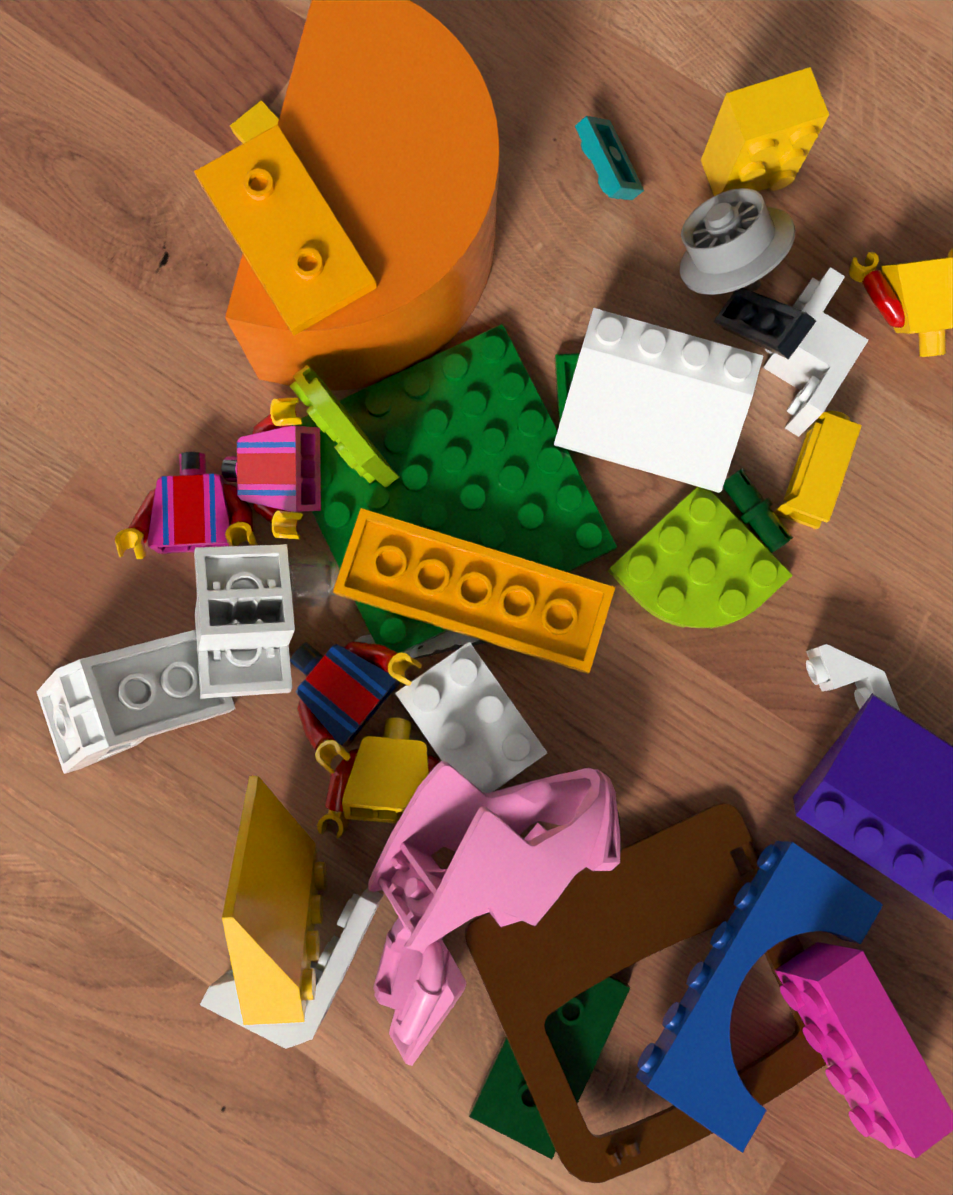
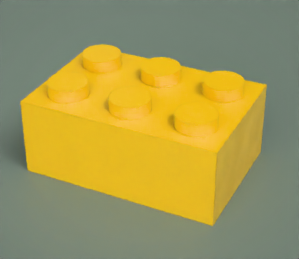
(764, 133)

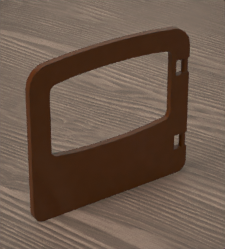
(599, 925)

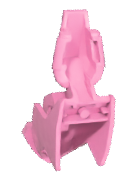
(488, 873)

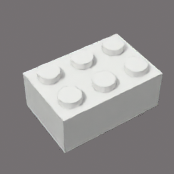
(471, 720)

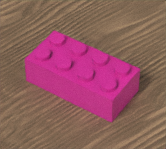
(866, 1048)

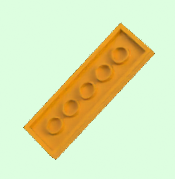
(474, 590)

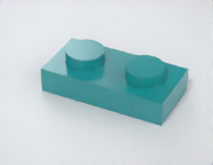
(609, 158)

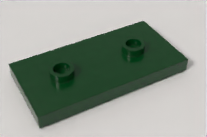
(577, 1037)

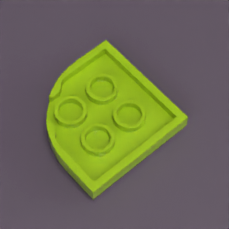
(341, 427)
(700, 566)

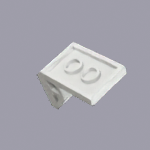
(125, 697)
(329, 971)

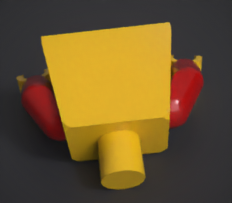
(912, 297)
(377, 778)

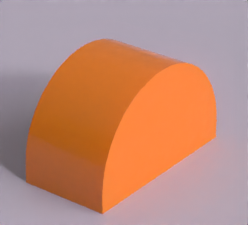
(409, 165)

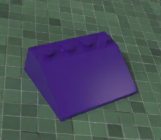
(888, 800)

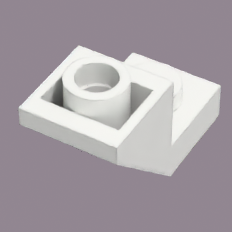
(836, 669)

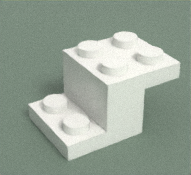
(821, 357)
(243, 620)

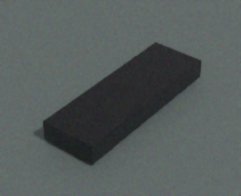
(765, 322)

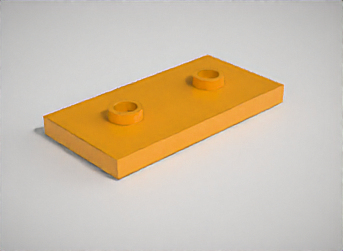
(285, 230)

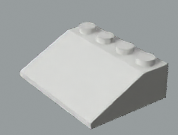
(658, 400)

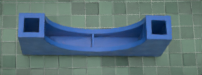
(693, 1054)

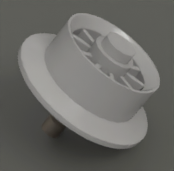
(733, 242)

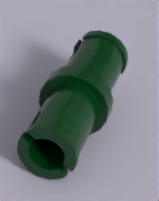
(756, 511)

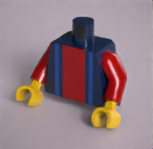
(344, 692)

